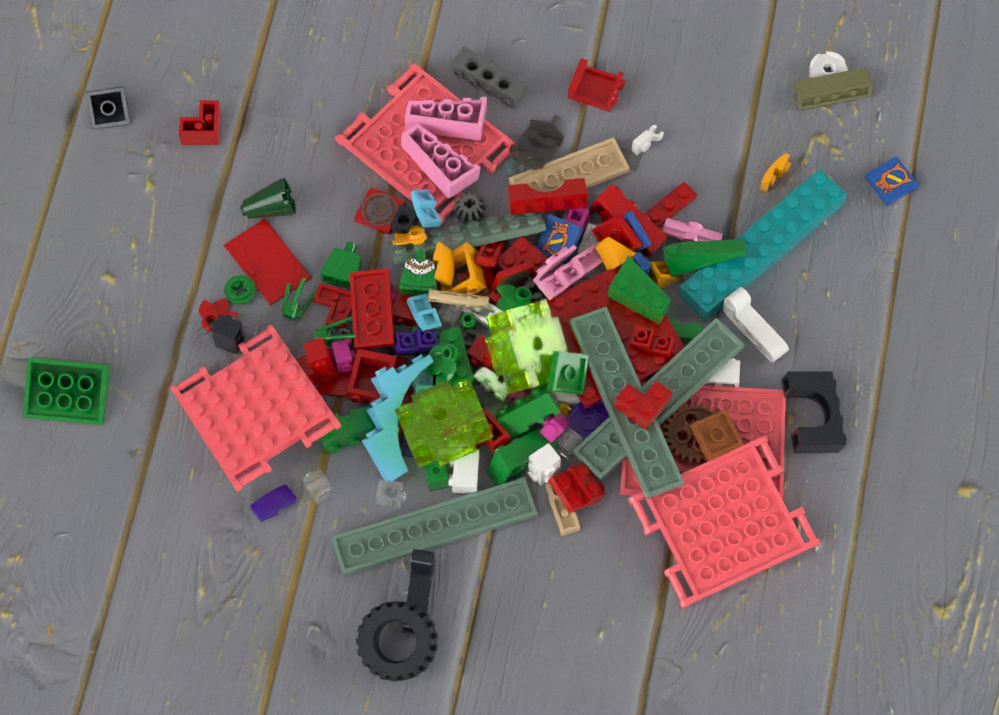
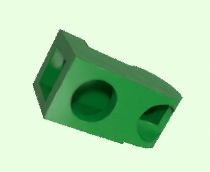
(686, 332)

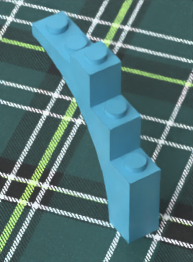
(383, 442)

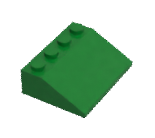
(66, 390)

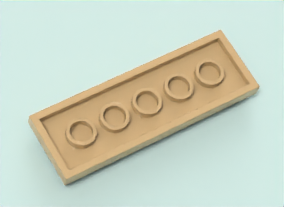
(593, 163)

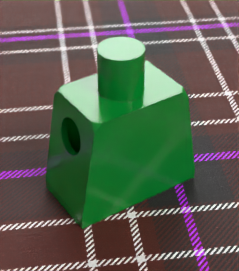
(340, 265)

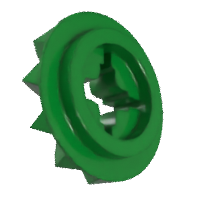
(235, 283)

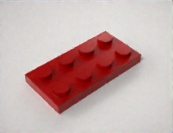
(372, 309)

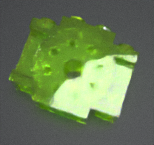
(524, 344)
(444, 423)

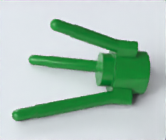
(292, 309)
(327, 334)

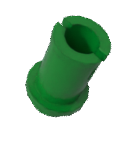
(468, 321)

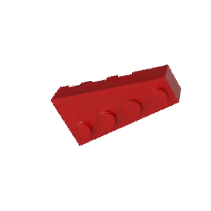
(613, 202)

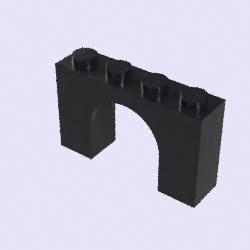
(821, 388)

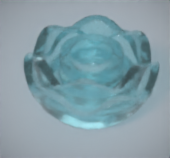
(507, 168)

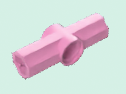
(689, 231)

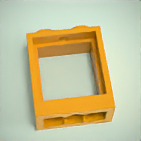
(467, 255)

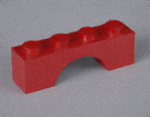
(525, 200)

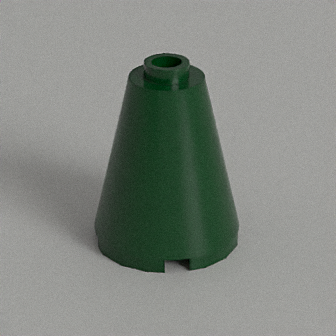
(270, 201)

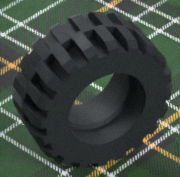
(369, 641)

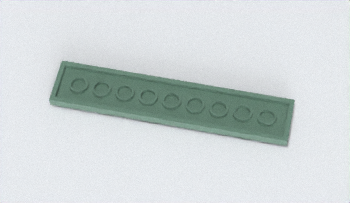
(612, 372)
(682, 376)
(434, 526)

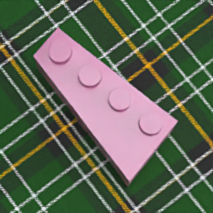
(449, 118)
(438, 160)

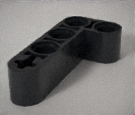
(420, 581)

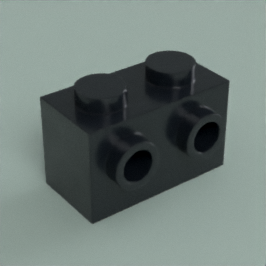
(227, 333)

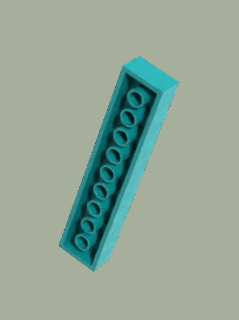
(765, 244)

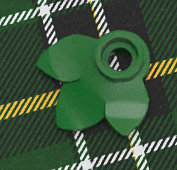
(513, 297)
(444, 362)

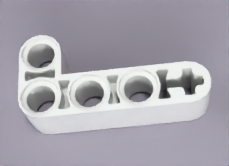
(753, 326)

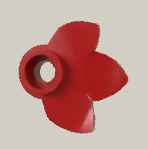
(211, 311)

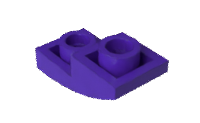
(415, 341)
(272, 502)

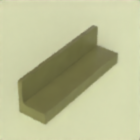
(833, 88)

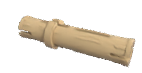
(467, 300)

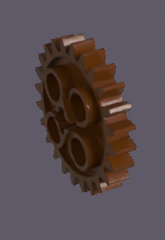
(679, 426)

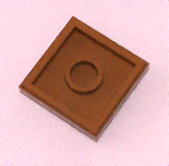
(716, 435)

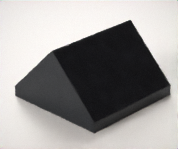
(108, 107)

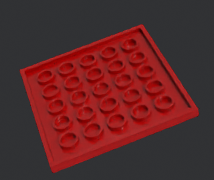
(593, 296)

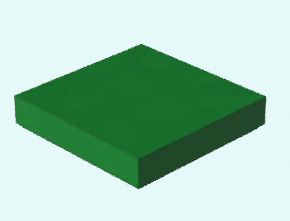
(568, 372)

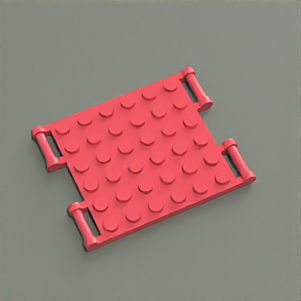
(380, 139)
(255, 408)
(726, 522)

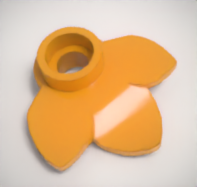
(415, 236)

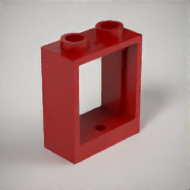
(372, 359)

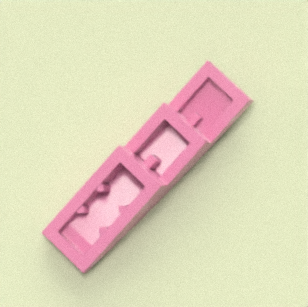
(571, 272)

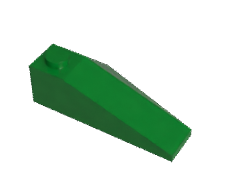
(698, 254)

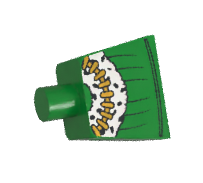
(418, 275)

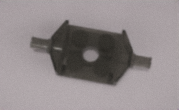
(541, 135)

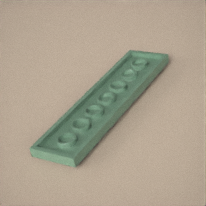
(474, 233)

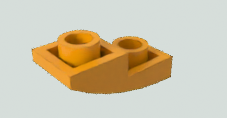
(775, 171)
(445, 267)

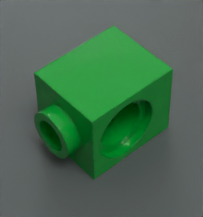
(436, 476)

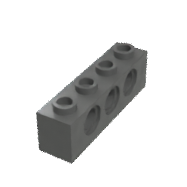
(484, 68)

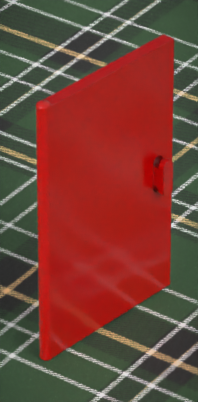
(265, 255)
(339, 385)

